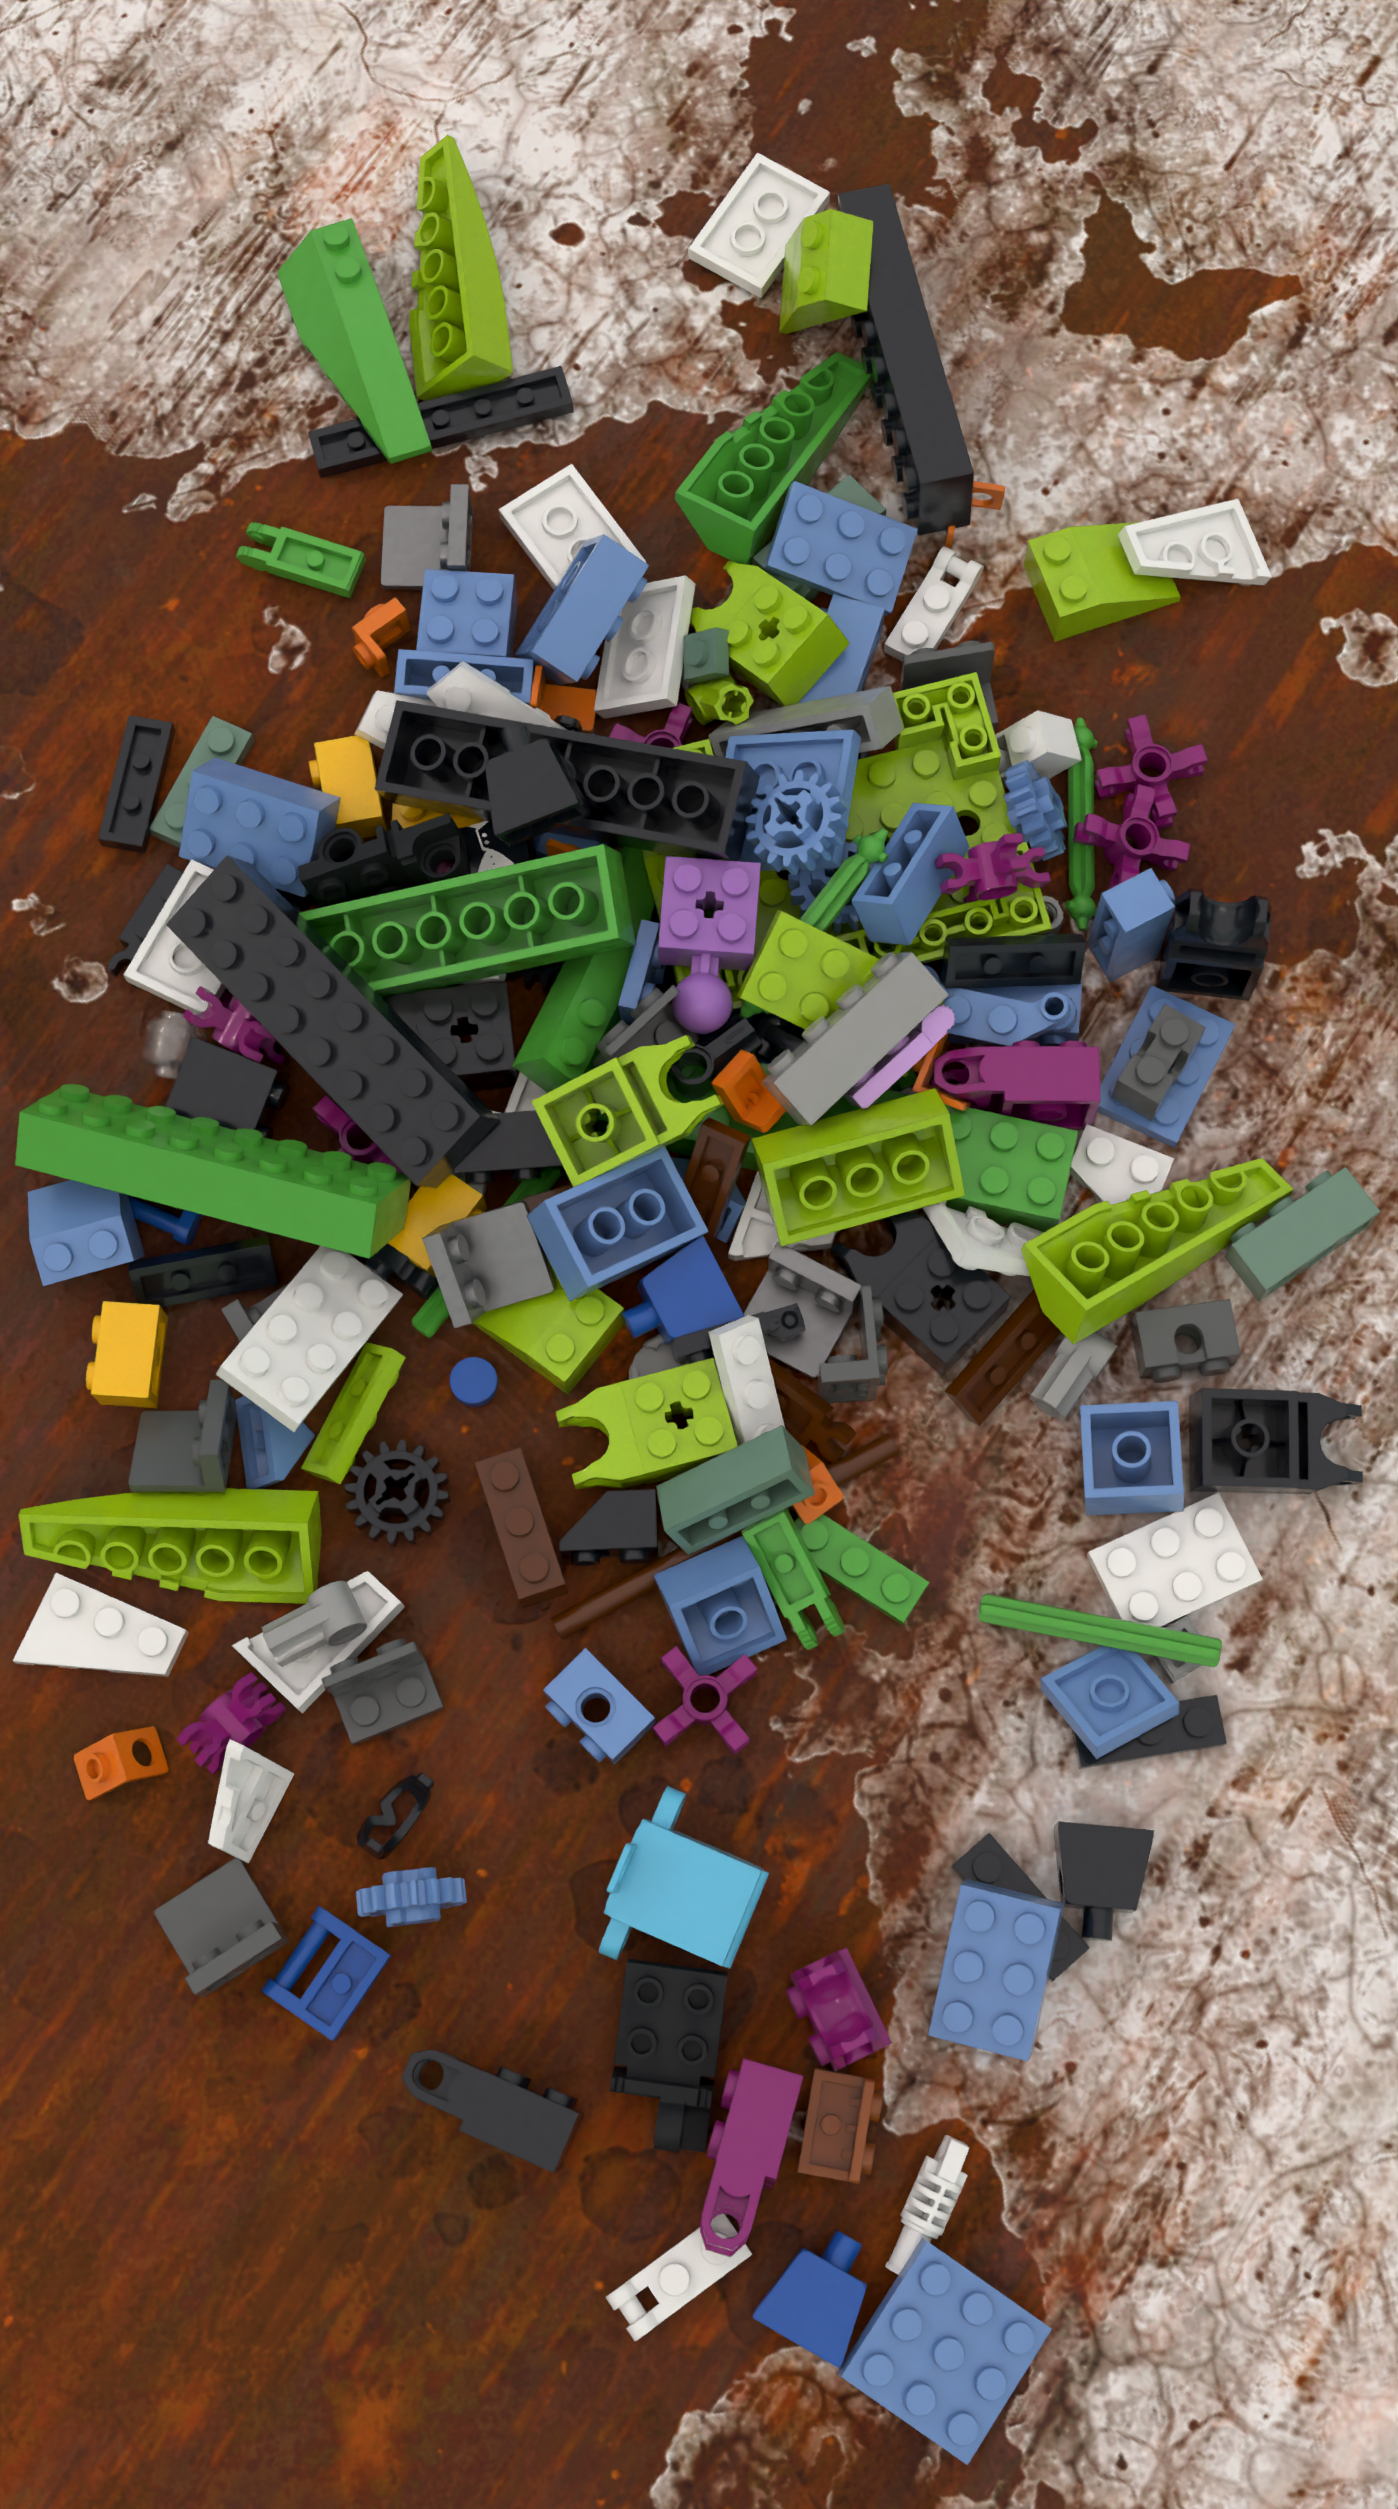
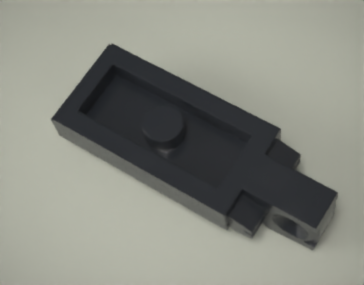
(779, 1323)

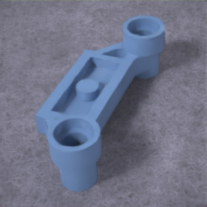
(1004, 1020)

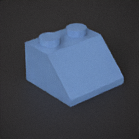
(80, 1230)
(720, 1606)

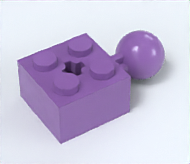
(703, 942)

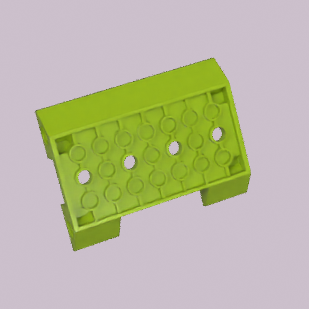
(939, 759)

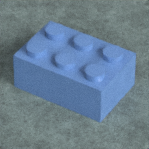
(584, 610)
(256, 821)
(617, 1223)
(996, 1969)

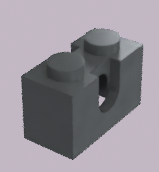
(1146, 1077)
(1206, 1323)

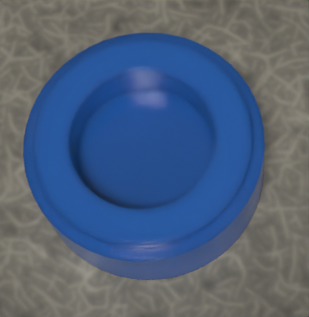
(474, 1381)

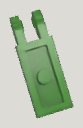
(304, 559)
(792, 1575)

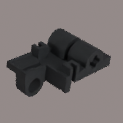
(392, 862)
(668, 2042)

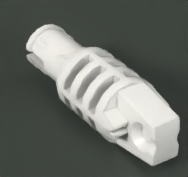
(930, 2200)

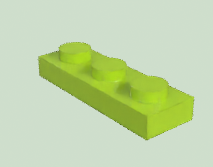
(353, 1413)

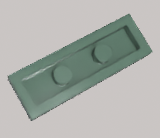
(219, 741)

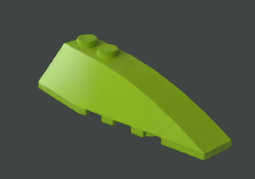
(460, 312)
(1134, 1249)
(221, 1543)

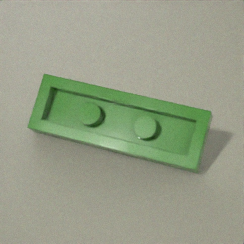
(862, 1568)

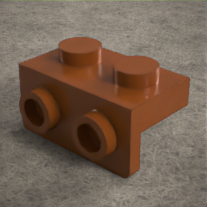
(838, 2126)

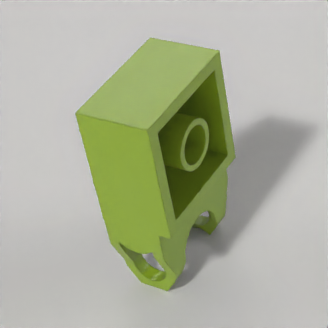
(773, 634)
(638, 1106)
(640, 1439)

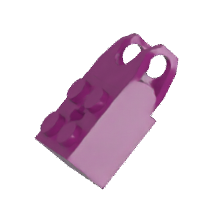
(1027, 1081)
(838, 2010)
(747, 2147)

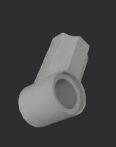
(1072, 1373)
(327, 1618)

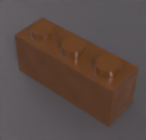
(521, 1527)

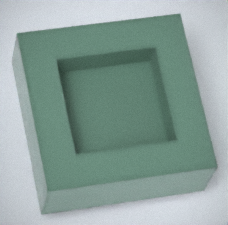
(706, 655)

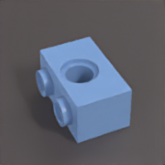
(589, 1679)

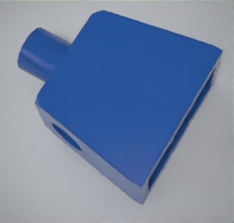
(683, 1296)
(817, 2299)

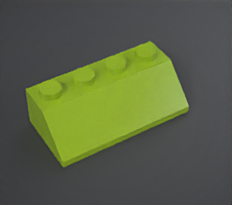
(859, 1166)

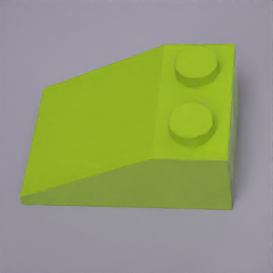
(826, 270)
(1088, 580)
(554, 1334)

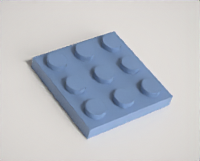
(825, 752)
(944, 2351)

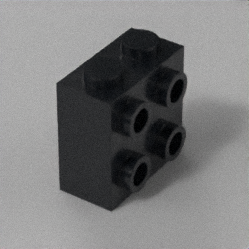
(228, 1088)

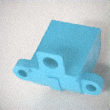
(680, 1890)

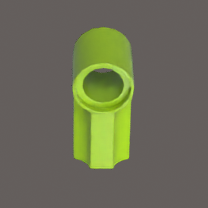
(719, 700)

